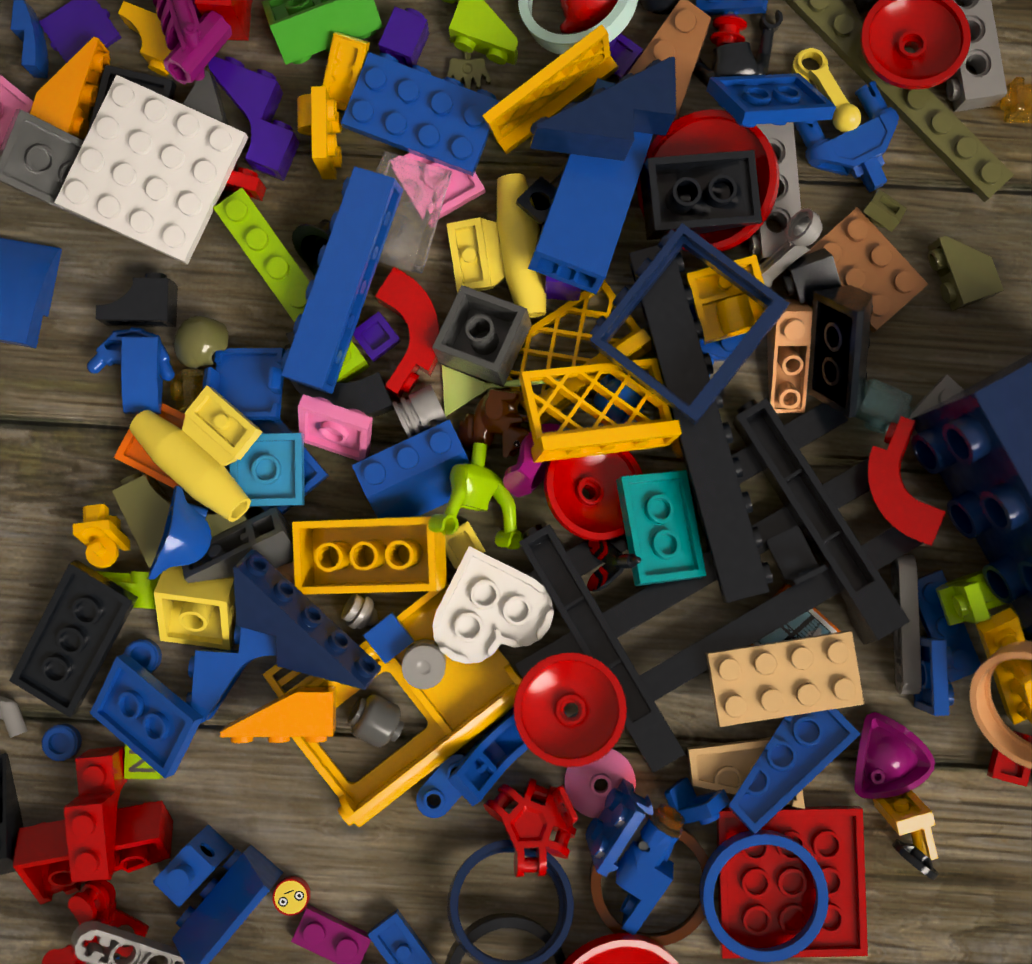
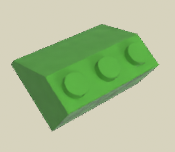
(309, 25)

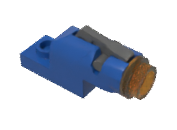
(646, 865)

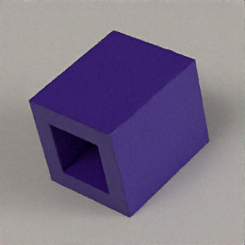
(405, 36)

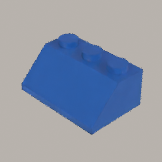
(412, 474)
(224, 906)

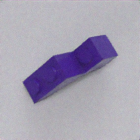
(258, 98)

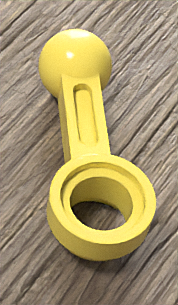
(846, 115)

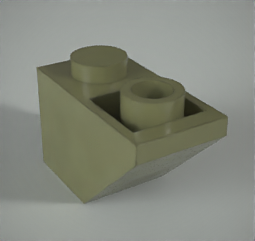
(964, 273)

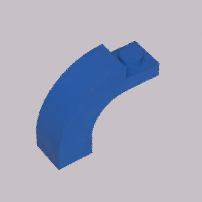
(488, 759)

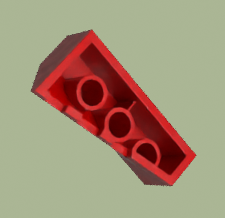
(43, 856)

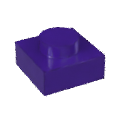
(624, 54)
(376, 336)

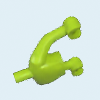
(472, 490)

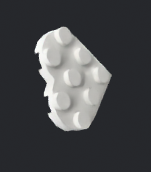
(489, 608)

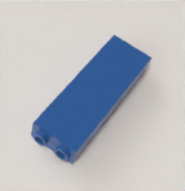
(588, 215)

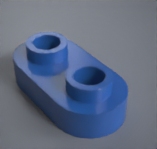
(440, 785)

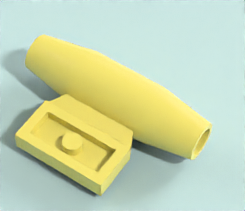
(500, 250)
(197, 454)

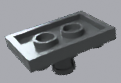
(37, 158)

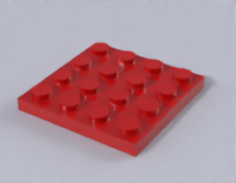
(771, 892)

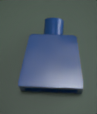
(192, 866)

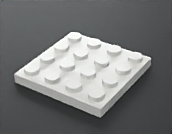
(151, 169)

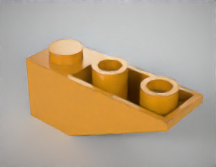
(73, 90)
(299, 713)

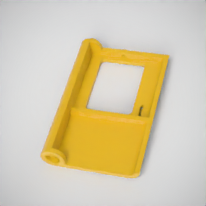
(455, 709)

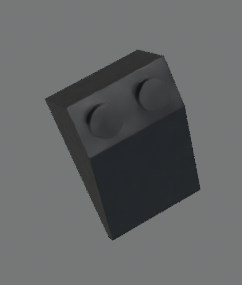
(701, 192)

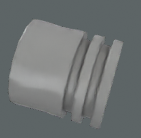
(419, 411)
(423, 664)

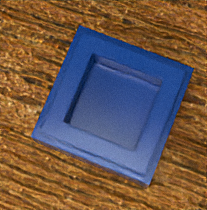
(388, 637)

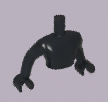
(737, 58)

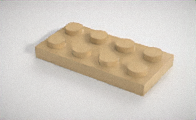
(784, 678)

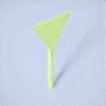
(462, 388)

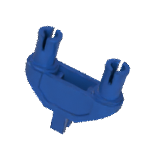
(858, 150)

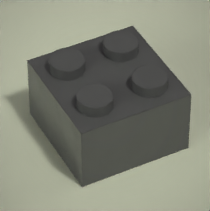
(482, 335)

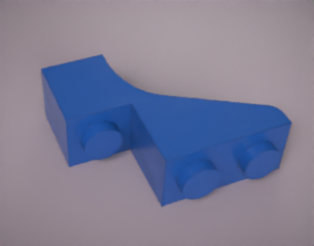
(218, 669)

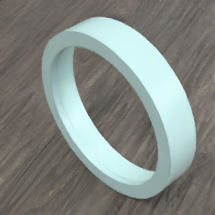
(558, 43)

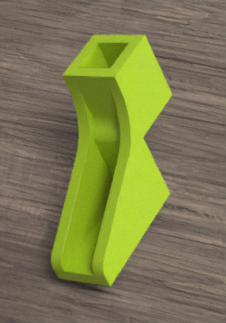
(481, 30)

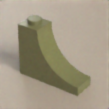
(147, 510)

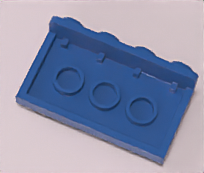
(419, 112)

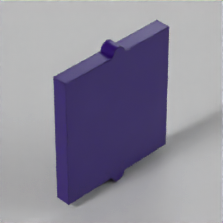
(76, 25)

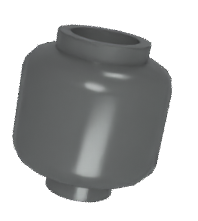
(375, 720)

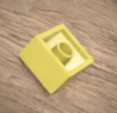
(195, 611)

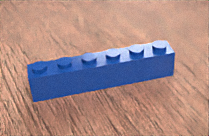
(342, 280)

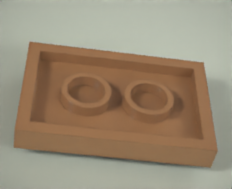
(871, 264)

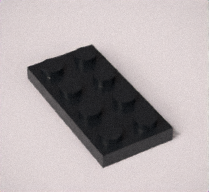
(73, 638)

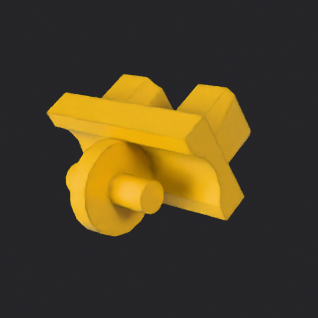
(101, 535)

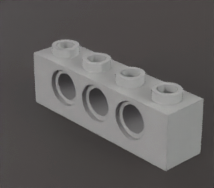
(984, 55)
(787, 204)

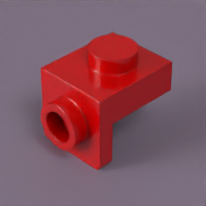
(1008, 770)

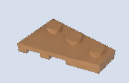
(681, 38)

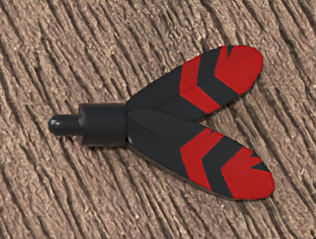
(614, 564)

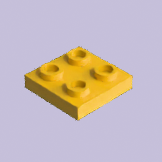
(320, 119)
(721, 305)

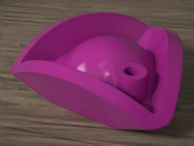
(527, 475)
(890, 759)

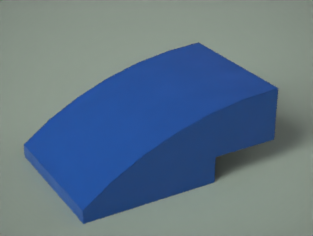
(26, 289)

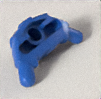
(110, 352)

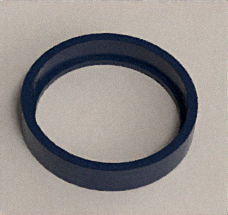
(565, 899)

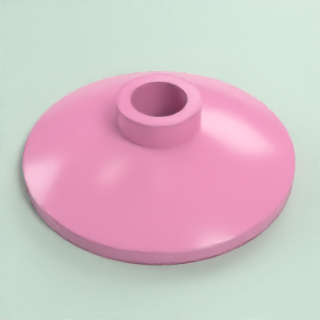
(580, 782)

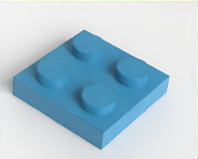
(273, 470)

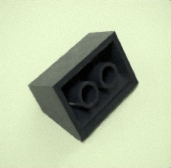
(840, 347)

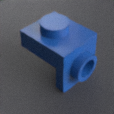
(695, 808)

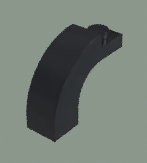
(365, 394)

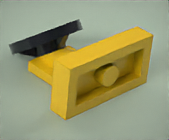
(910, 815)

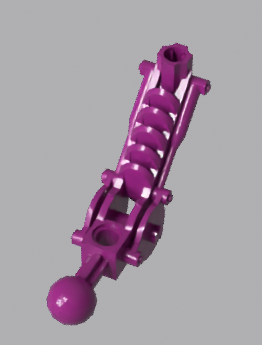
(190, 37)

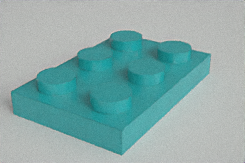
(661, 527)

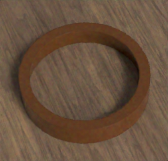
(664, 938)

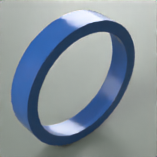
(707, 885)

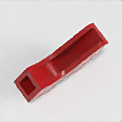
(93, 814)

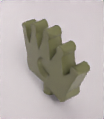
(469, 70)

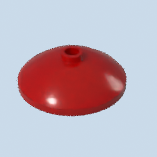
(930, 27)
(601, 514)
(542, 704)

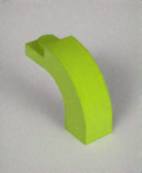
(967, 599)

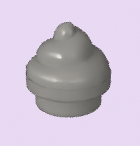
(359, 612)

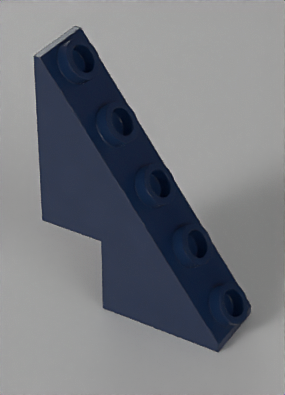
(610, 116)
(304, 634)

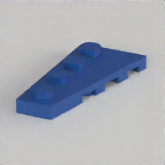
(790, 762)

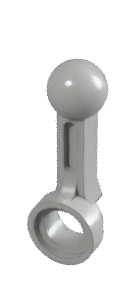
(801, 232)

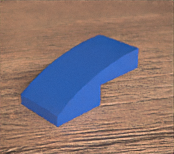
(30, 32)
(141, 374)

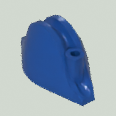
(184, 536)

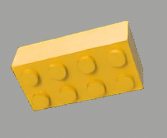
(368, 555)

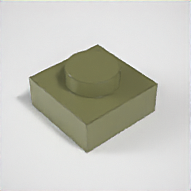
(884, 210)

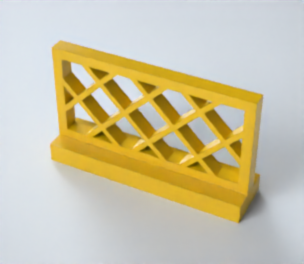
(551, 89)
(632, 346)
(596, 439)

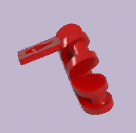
(532, 823)
(97, 904)

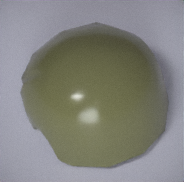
(198, 340)

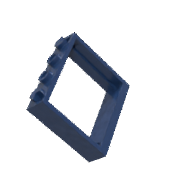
(647, 275)

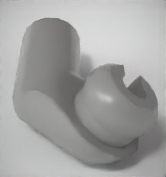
(12, 717)

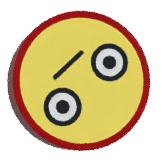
(291, 895)

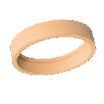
(985, 712)

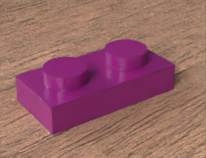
(331, 937)

